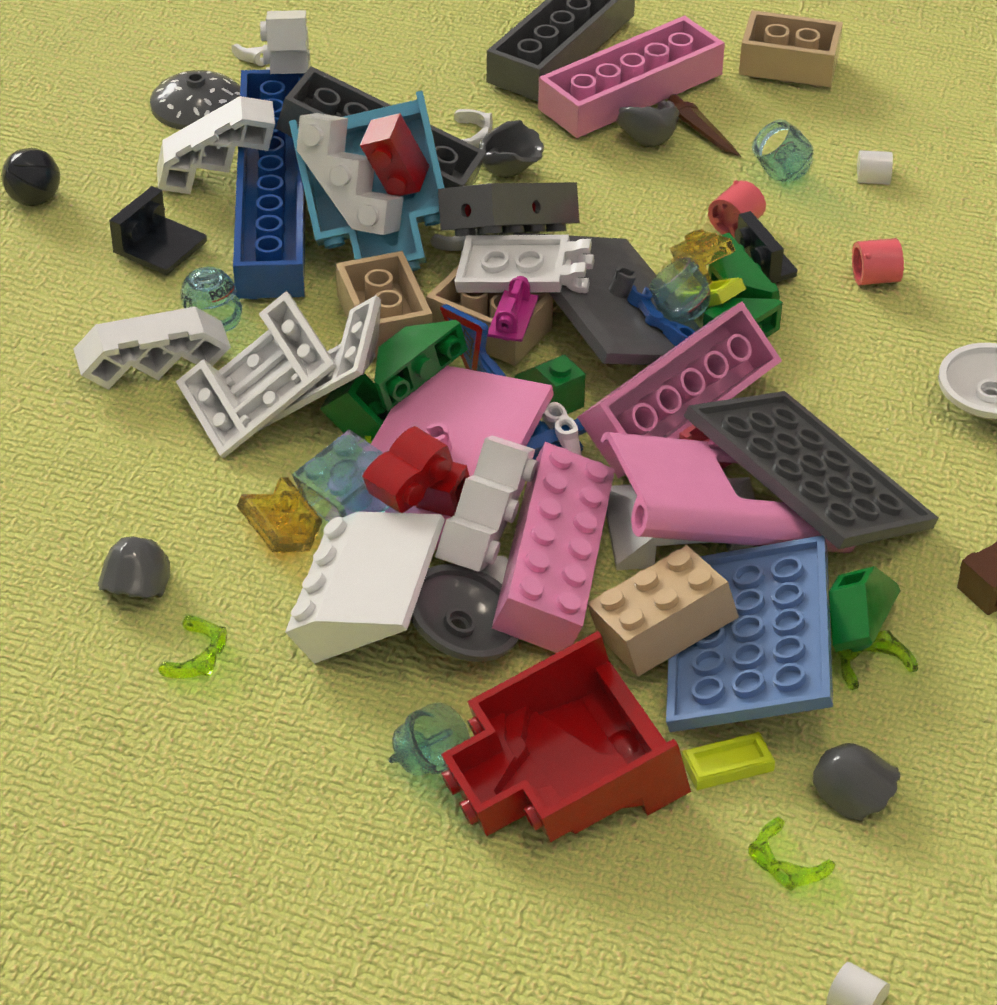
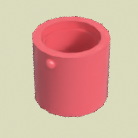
(737, 199)
(877, 261)

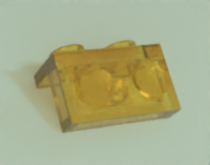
(703, 249)
(282, 518)

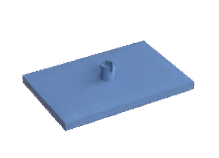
(769, 657)

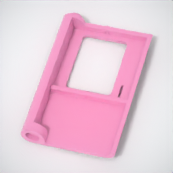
(690, 498)

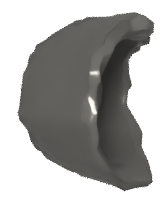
(648, 124)
(511, 149)
(135, 568)
(855, 780)

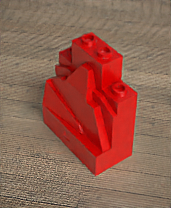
(562, 748)

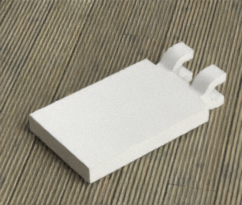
(545, 260)

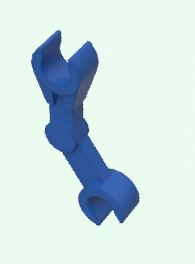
(672, 330)

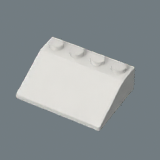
(363, 581)

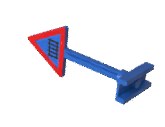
(478, 360)

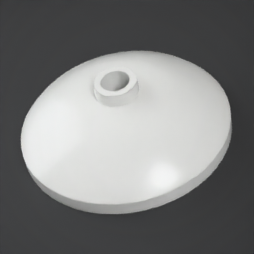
(970, 379)

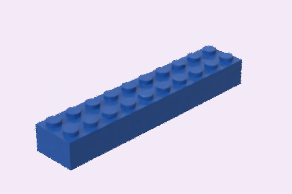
(269, 203)

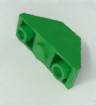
(742, 266)
(415, 357)
(860, 607)

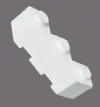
(286, 42)
(212, 142)
(346, 176)
(150, 344)
(487, 504)

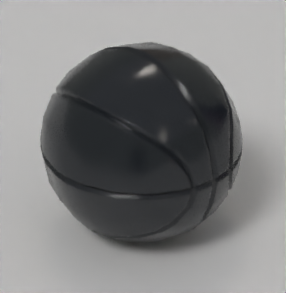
(30, 176)

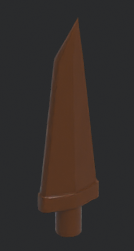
(695, 119)

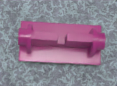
(514, 311)

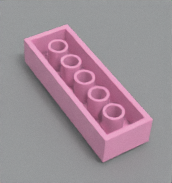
(630, 75)
(701, 369)
(554, 550)

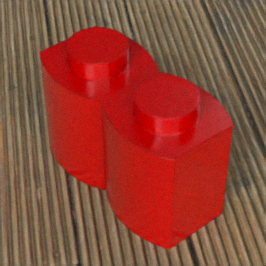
(408, 469)

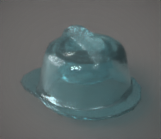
(425, 737)

